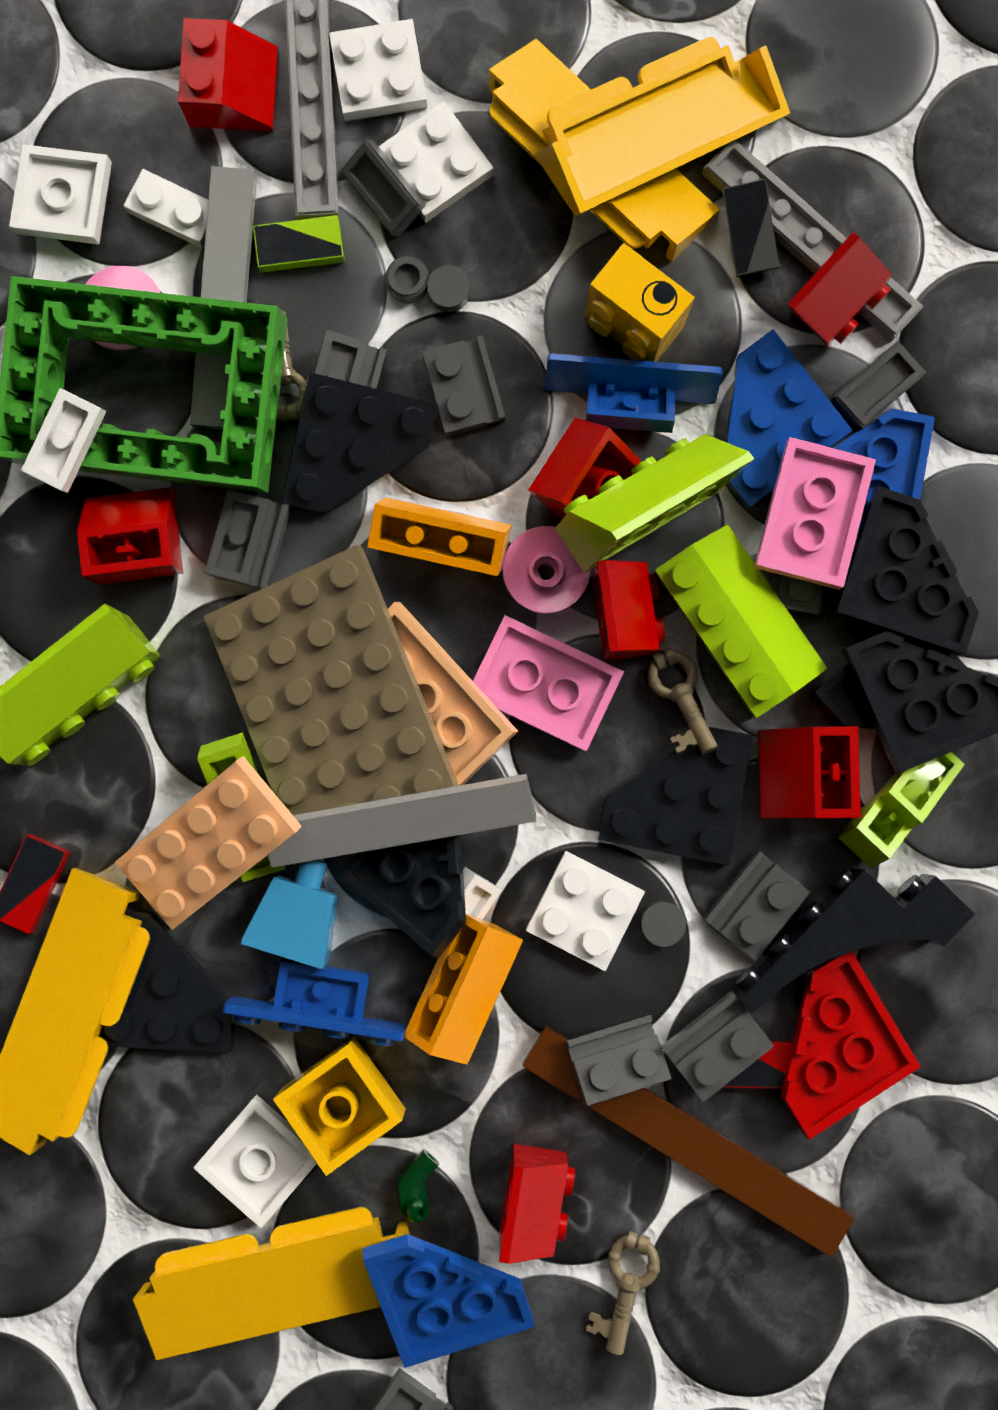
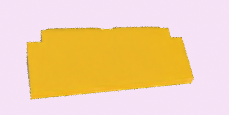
(679, 112)
(668, 205)
(71, 993)
(250, 1290)

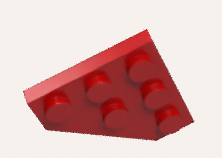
(841, 1047)

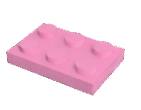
(814, 513)
(546, 683)

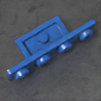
(632, 391)
(318, 999)

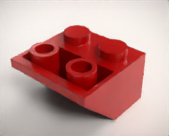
(129, 537)
(809, 772)

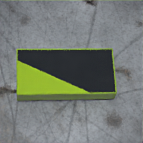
(298, 243)

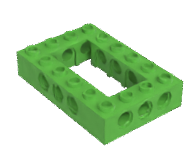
(34, 368)

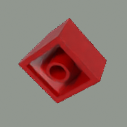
(226, 76)
(841, 291)
(581, 464)
(626, 609)
(534, 1203)

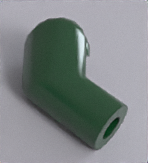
(412, 1188)

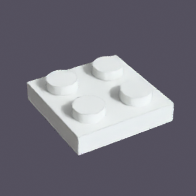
(378, 70)
(438, 159)
(60, 194)
(585, 910)
(257, 1161)

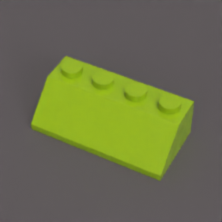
(648, 498)
(740, 620)
(70, 682)

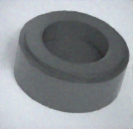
(407, 279)
(448, 288)
(663, 923)

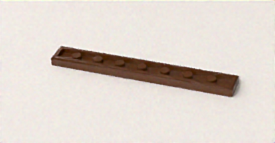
(703, 1151)

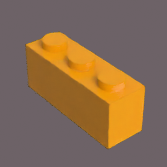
(439, 536)
(463, 990)

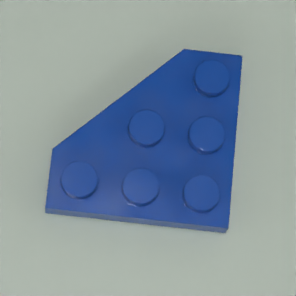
(768, 405)
(901, 451)
(442, 1299)

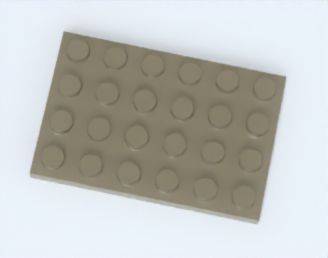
(329, 689)

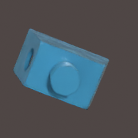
(296, 917)

